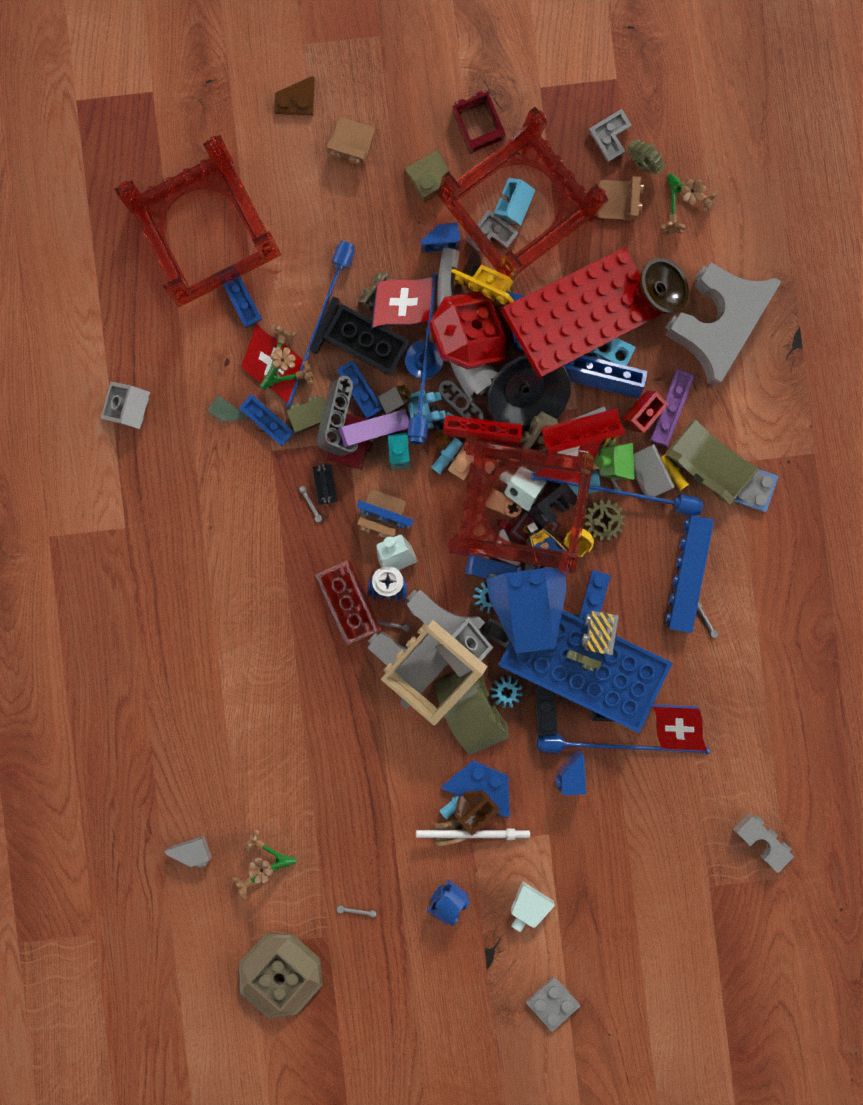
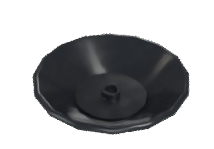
(514, 405)

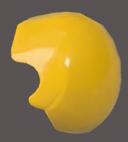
(586, 542)

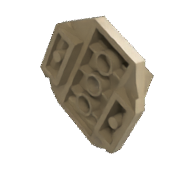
(282, 955)

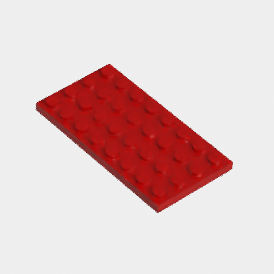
(579, 312)

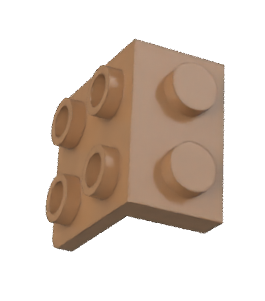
(351, 141)
(623, 199)
(372, 522)

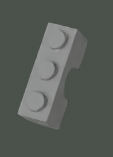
(776, 853)

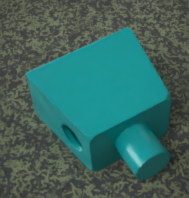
(398, 451)

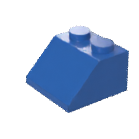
(572, 775)

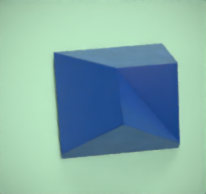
(441, 237)

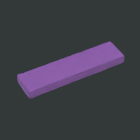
(675, 398)
(374, 428)

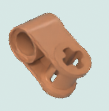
(499, 502)

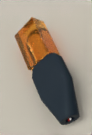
(439, 437)

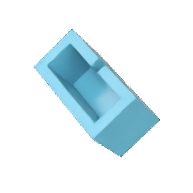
(520, 196)

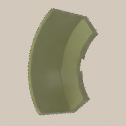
(711, 462)
(472, 717)

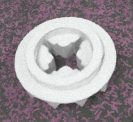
(381, 575)

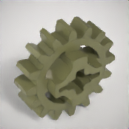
(646, 157)
(612, 518)

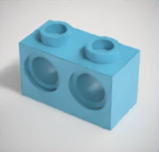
(612, 347)

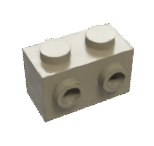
(533, 437)

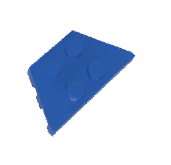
(481, 777)

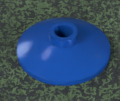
(416, 353)

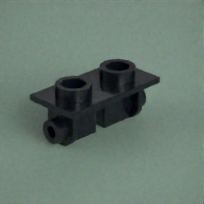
(324, 484)

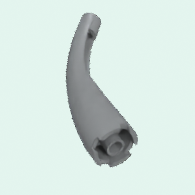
(473, 381)

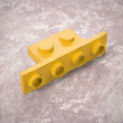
(488, 282)

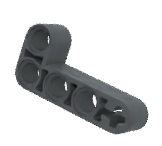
(338, 391)

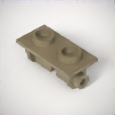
(369, 293)

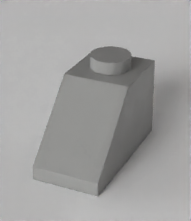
(191, 852)

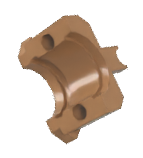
(450, 825)

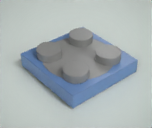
(758, 491)

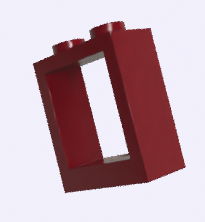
(486, 139)

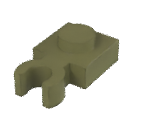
(588, 663)

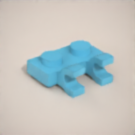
(427, 398)

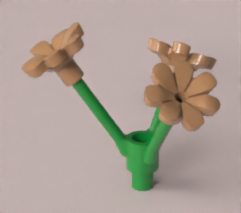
(691, 192)
(283, 361)
(261, 868)

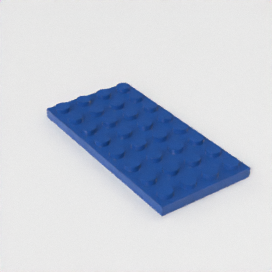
(618, 690)

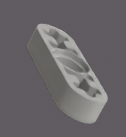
(461, 395)

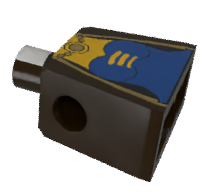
(544, 539)

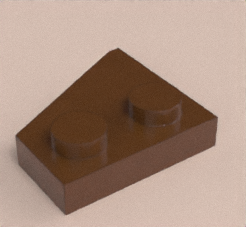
(296, 99)

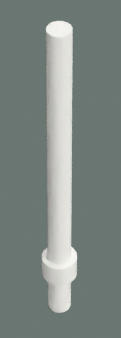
(509, 834)

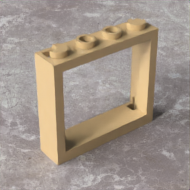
(412, 696)

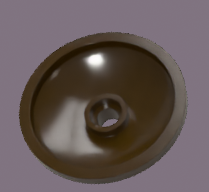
(664, 286)

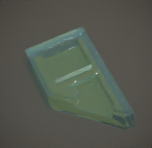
(225, 411)

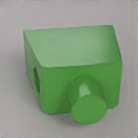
(616, 462)

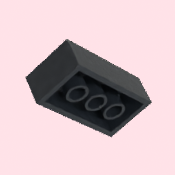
(373, 346)

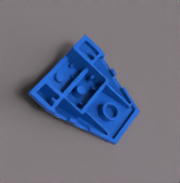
(529, 606)

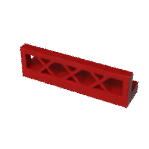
(485, 429)
(582, 431)

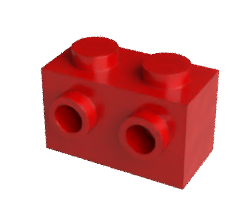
(645, 411)

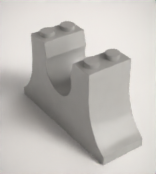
(738, 308)
(425, 660)

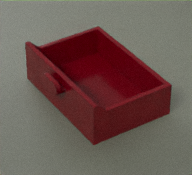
(357, 458)

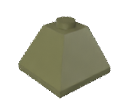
(427, 175)

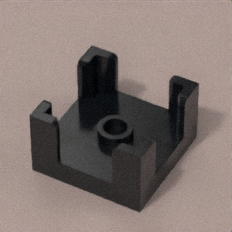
(542, 511)

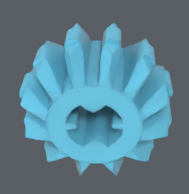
(483, 599)
(502, 697)

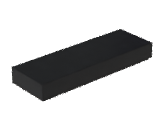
(328, 317)

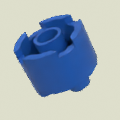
(448, 903)

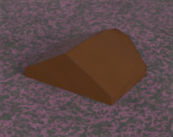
(475, 810)

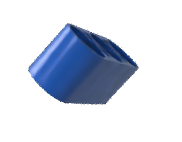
(483, 567)

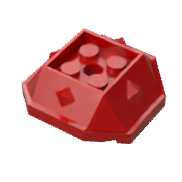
(462, 343)

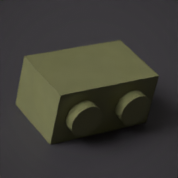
(306, 415)

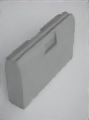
(651, 472)

